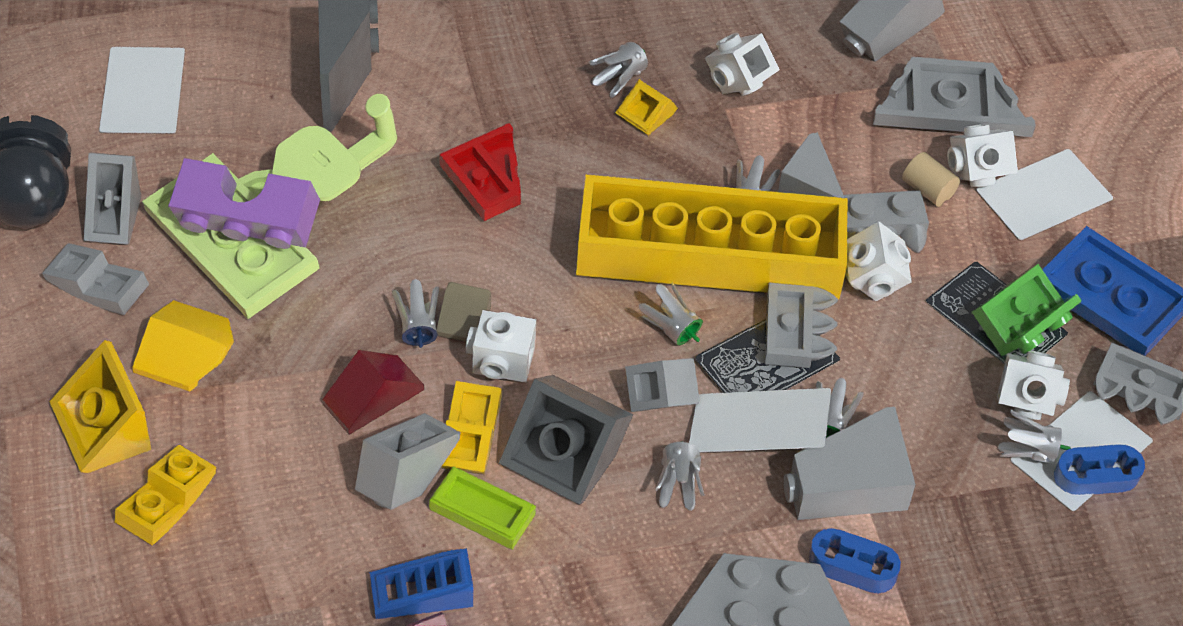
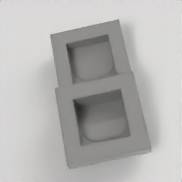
(89, 277)

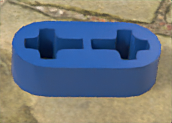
(1098, 465)
(855, 560)

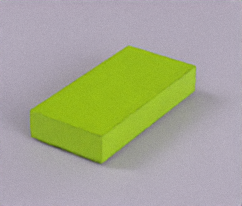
(482, 507)

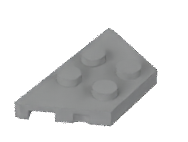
(951, 97)
(763, 593)

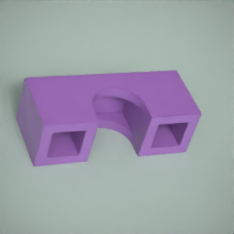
(278, 215)

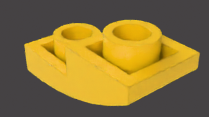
(168, 494)

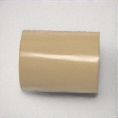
(931, 179)

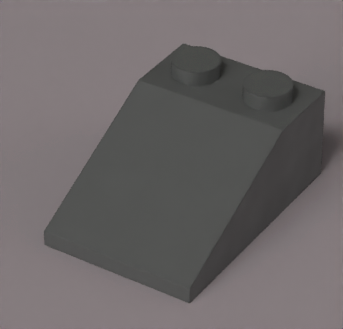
(344, 52)

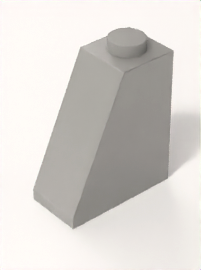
(882, 25)
(855, 472)

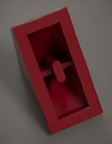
(370, 388)

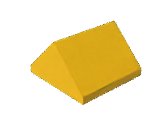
(101, 412)

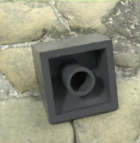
(565, 437)

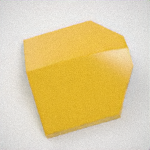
(182, 345)

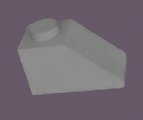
(404, 460)

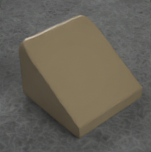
(462, 310)

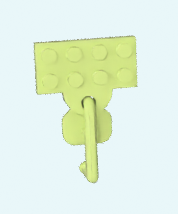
(252, 270)

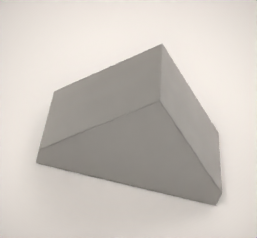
(810, 171)
(111, 198)

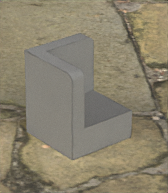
(662, 384)

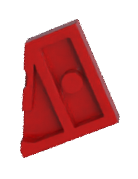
(486, 171)

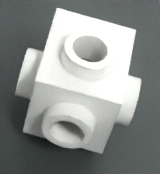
(741, 63)
(982, 155)
(877, 261)
(502, 345)
(1020, 372)

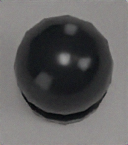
(32, 171)

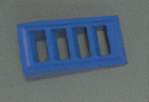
(435, 567)

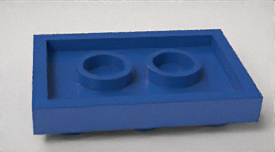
(1116, 291)

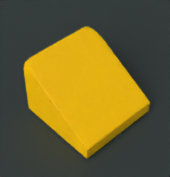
(646, 108)

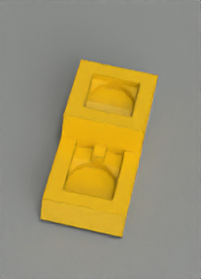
(474, 415)

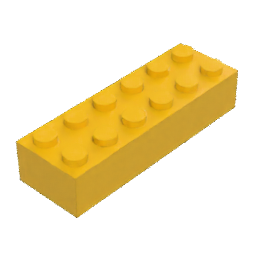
(711, 235)

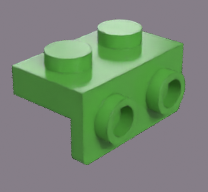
(1023, 311)

